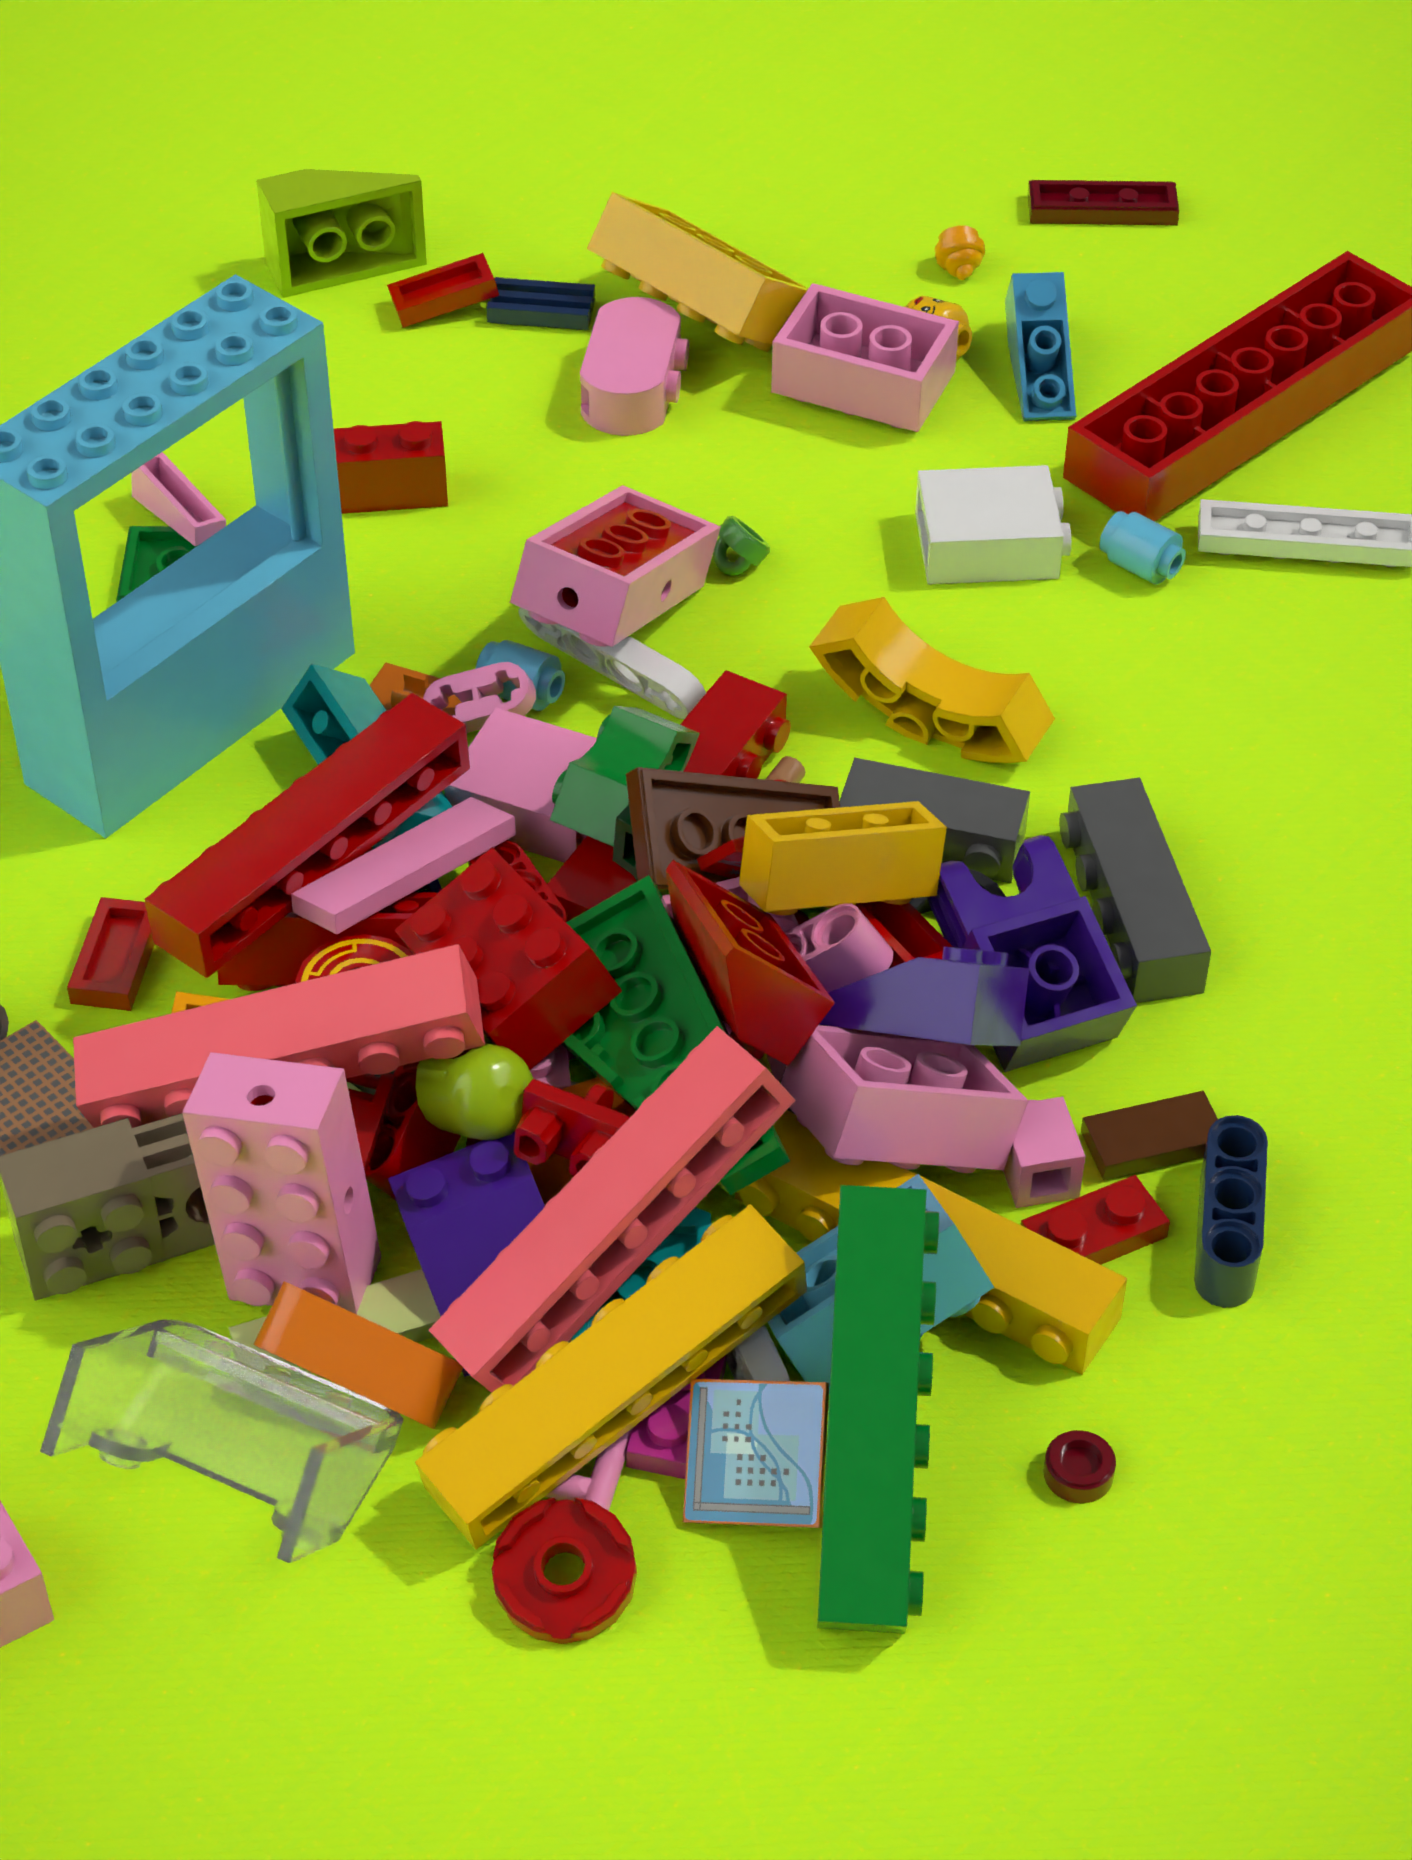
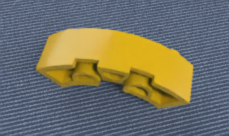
(927, 692)

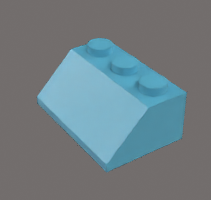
(807, 1323)

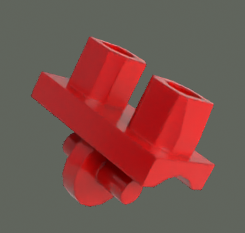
(565, 1124)

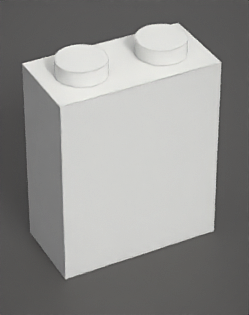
(990, 524)

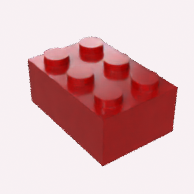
(529, 964)

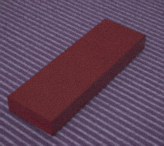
(1103, 202)

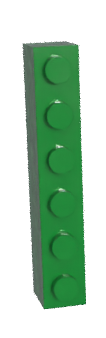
(874, 1410)

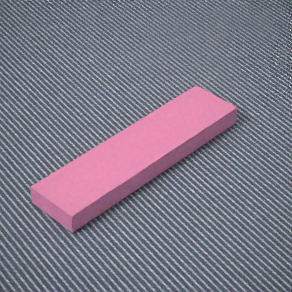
(403, 865)

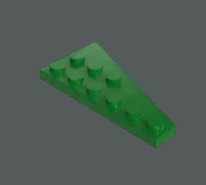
(657, 1015)

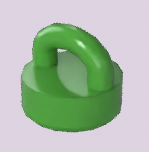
(744, 541)

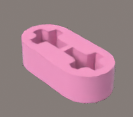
(479, 693)

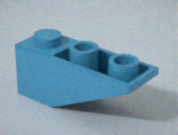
(1040, 345)

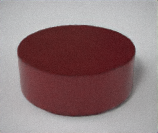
(1079, 1466)

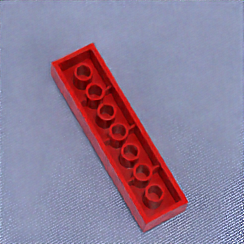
(1241, 389)

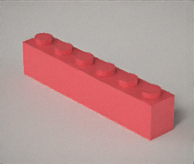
(346, 1020)
(613, 1212)

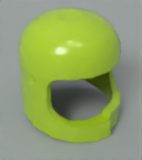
(474, 1093)

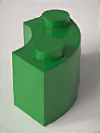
(595, 786)

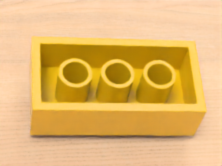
(695, 271)

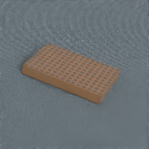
(36, 1090)

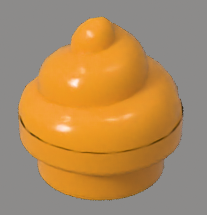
(959, 251)

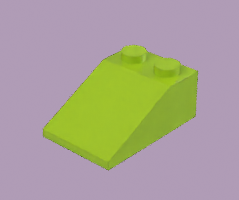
(339, 227)

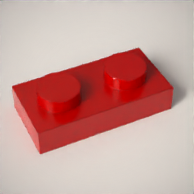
(1104, 1221)

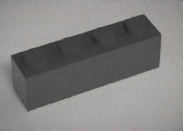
(1136, 889)

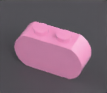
(632, 366)

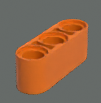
(359, 1355)

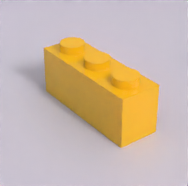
(841, 856)

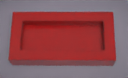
(443, 290)
(112, 956)

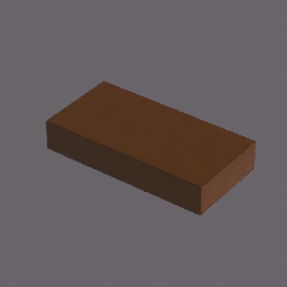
(1149, 1134)

